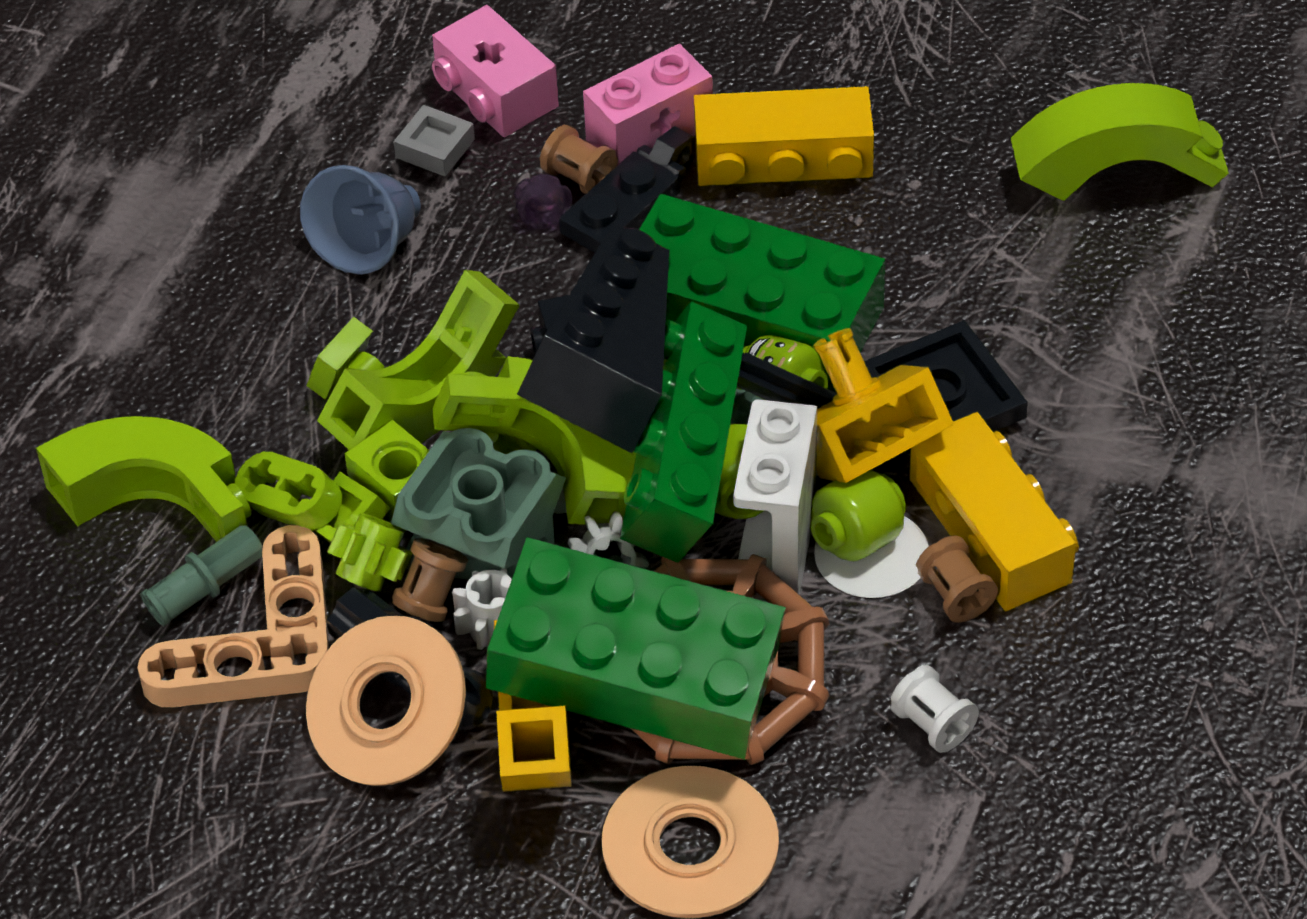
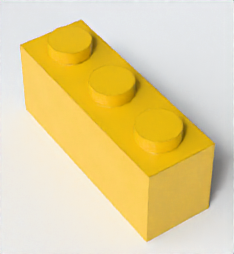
(783, 136)
(996, 509)

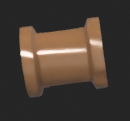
(576, 158)
(956, 579)
(429, 580)

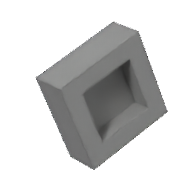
(434, 140)

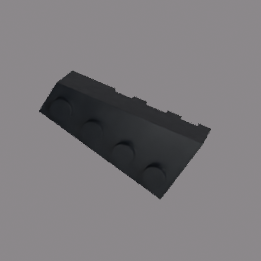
(607, 342)

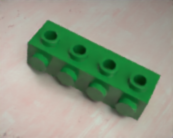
(685, 441)

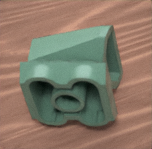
(479, 500)

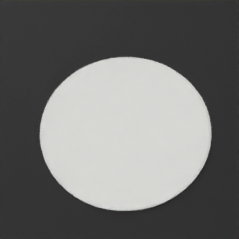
(882, 572)

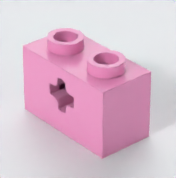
(495, 71)
(645, 101)

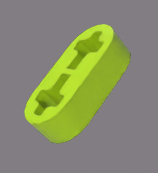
(293, 480)

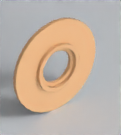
(425, 731)
(698, 890)

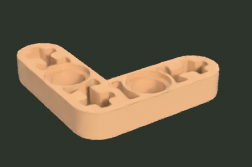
(281, 639)

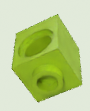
(385, 462)

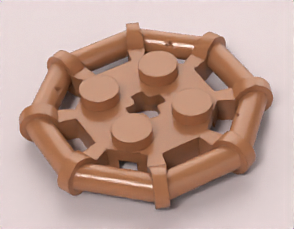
(801, 623)

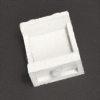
(780, 479)

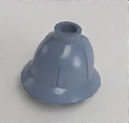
(357, 217)

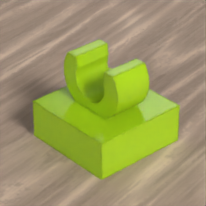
(342, 353)

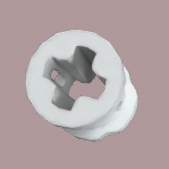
(934, 708)

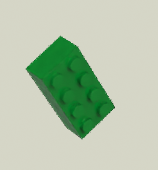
(765, 275)
(634, 647)

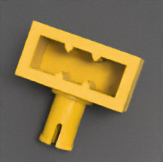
(871, 415)

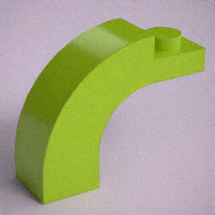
(1114, 126)
(406, 391)
(143, 460)
(592, 466)

